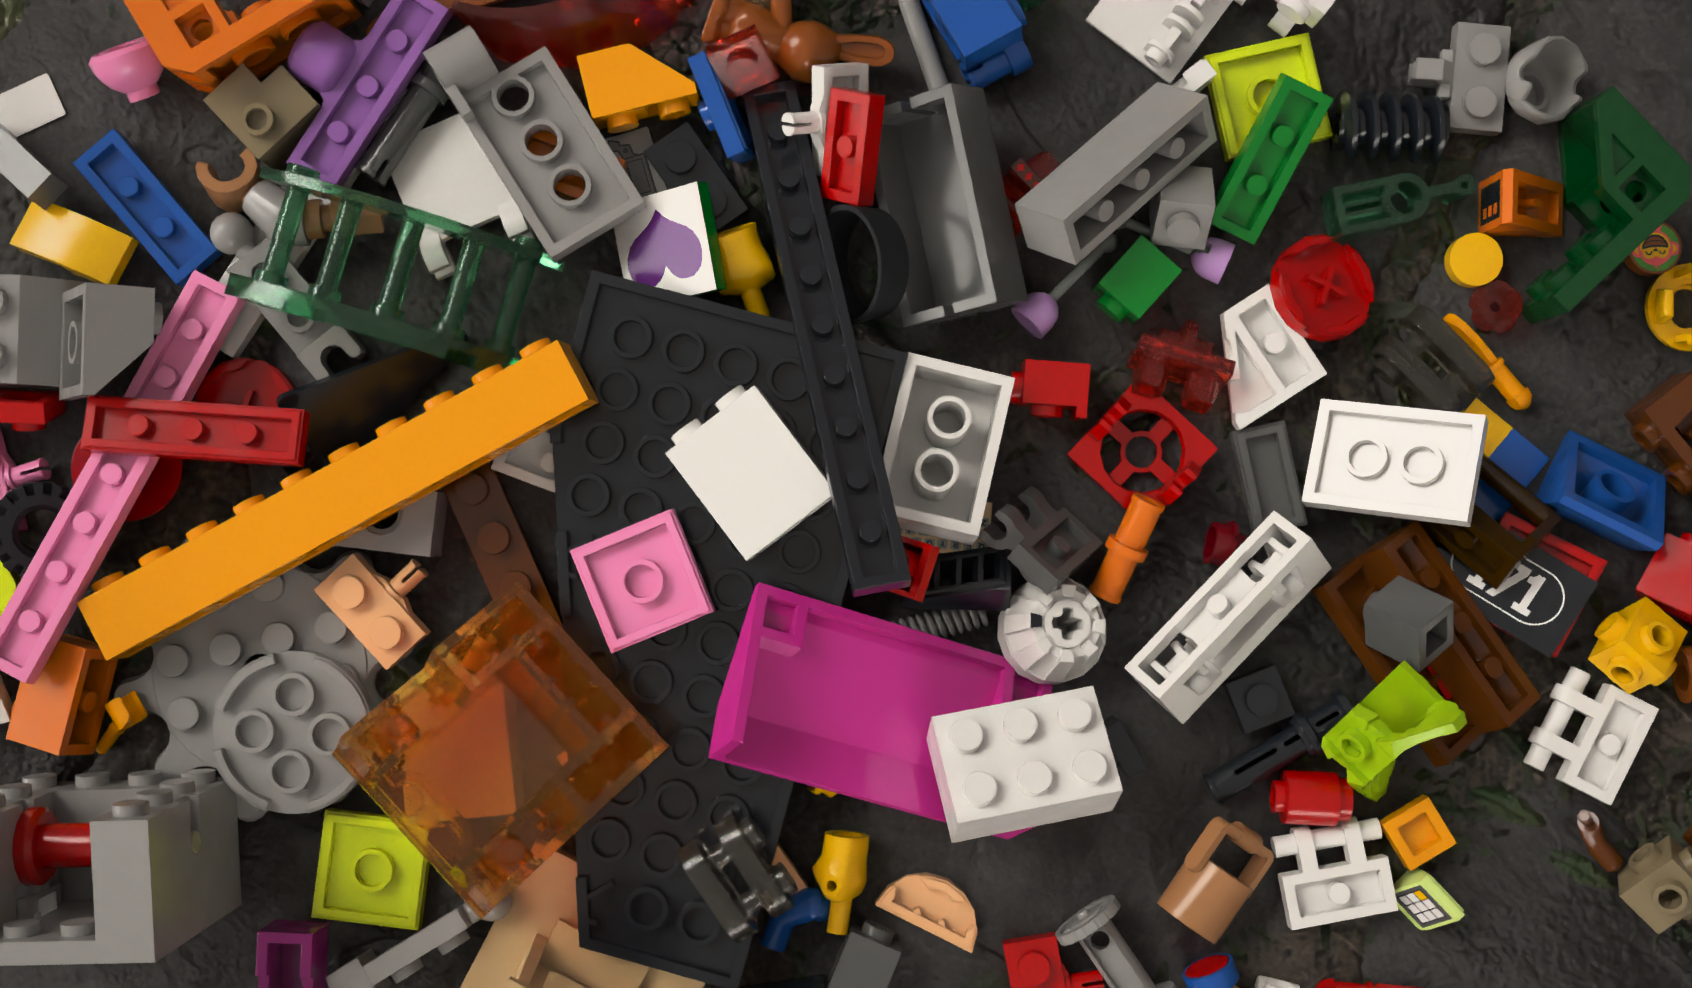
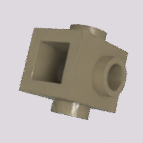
(1659, 883)

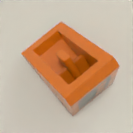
(1520, 205)

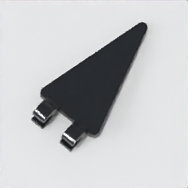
(359, 401)

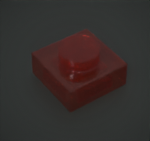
(742, 61)

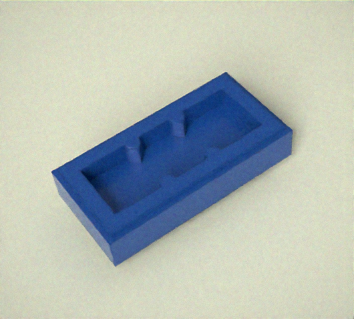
(720, 111)

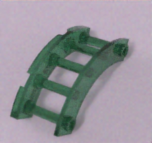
(385, 317)

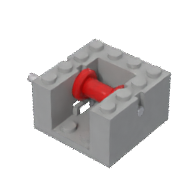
(114, 865)

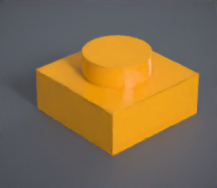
(1417, 832)

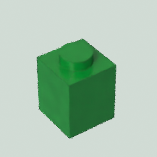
(1135, 281)

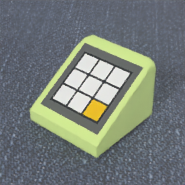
(1425, 900)

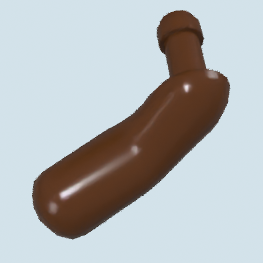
(1594, 839)

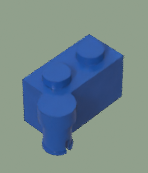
(983, 36)

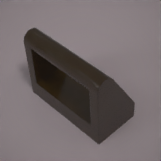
(1486, 544)

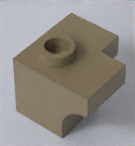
(265, 114)

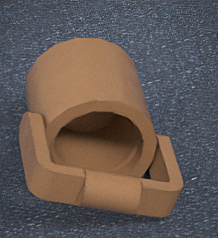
(1205, 893)

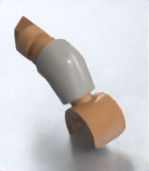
(263, 201)

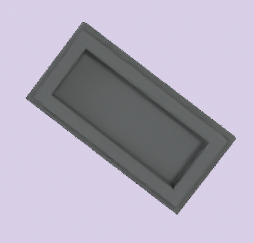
(1267, 474)

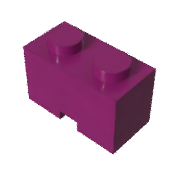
(292, 954)

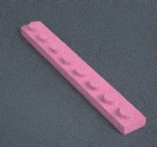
(110, 484)

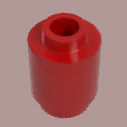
(1311, 798)

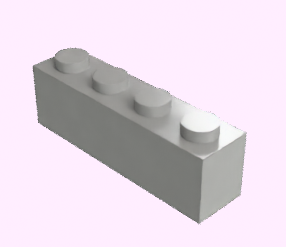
(1116, 172)

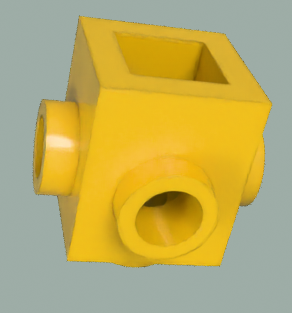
(1637, 646)

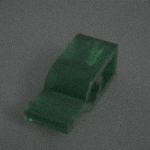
(1381, 214)

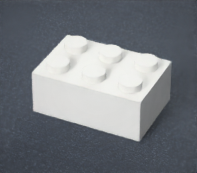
(945, 446)
(1023, 764)

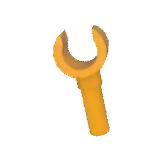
(124, 713)

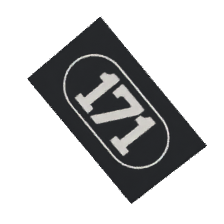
(1534, 602)

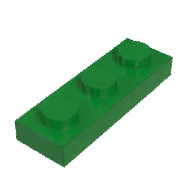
(1268, 157)

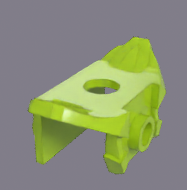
(1385, 724)

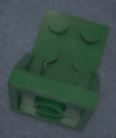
(1633, 170)

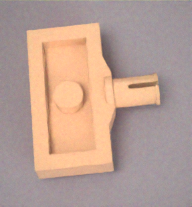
(376, 607)

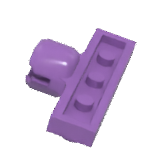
(359, 81)

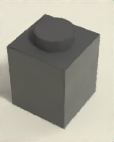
(1409, 622)
(865, 957)

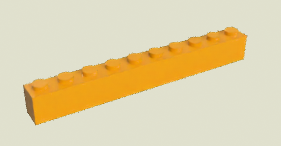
(338, 500)

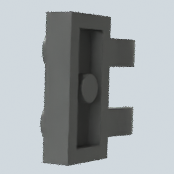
(1043, 544)

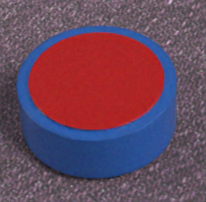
(1211, 972)

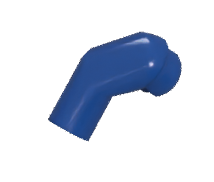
(809, 906)

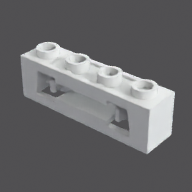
(1229, 616)

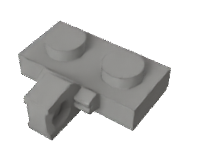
(1469, 77)

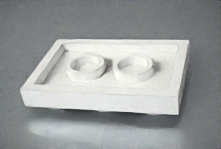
(1395, 461)

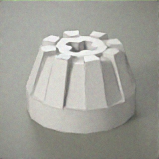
(1053, 634)

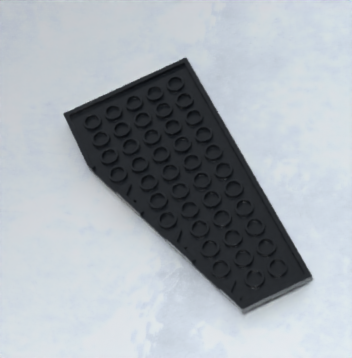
(654, 369)

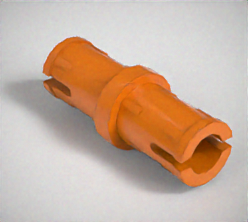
(1126, 548)

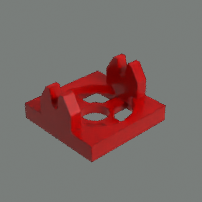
(1194, 446)

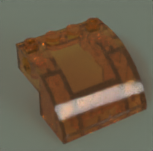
(499, 748)

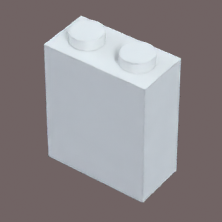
(749, 470)

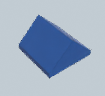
(1606, 494)

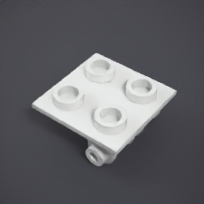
(1158, 31)

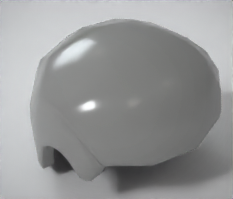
(1544, 79)

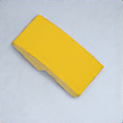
(74, 243)

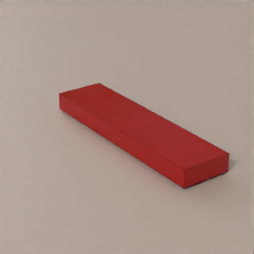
(195, 430)

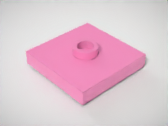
(642, 580)

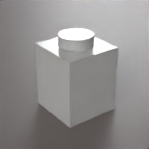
(1183, 210)

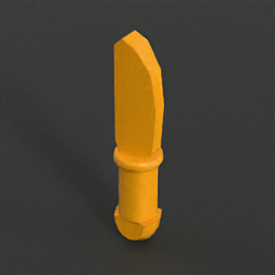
(1505, 382)

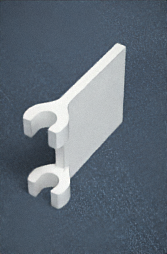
(454, 179)

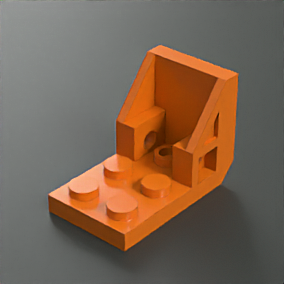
(208, 43)

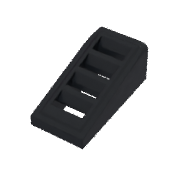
(975, 595)

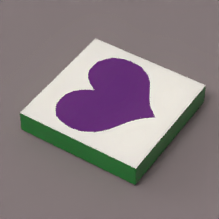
(673, 242)

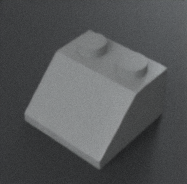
(31, 330)
(103, 333)

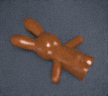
(795, 44)

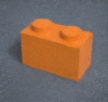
(66, 702)

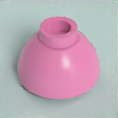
(129, 69)

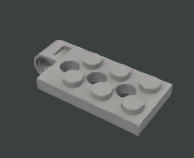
(503, 135)

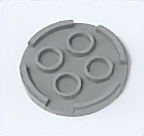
(280, 728)

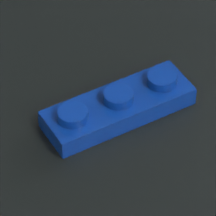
(147, 207)

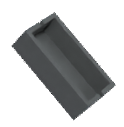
(951, 204)

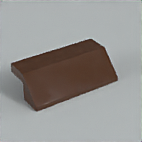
(1474, 668)

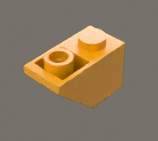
(631, 86)

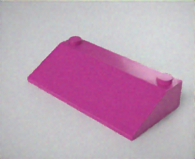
(850, 699)

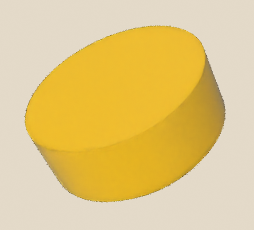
(1473, 260)

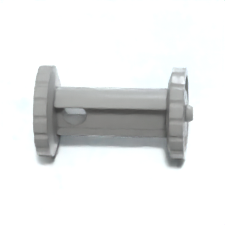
(1115, 959)

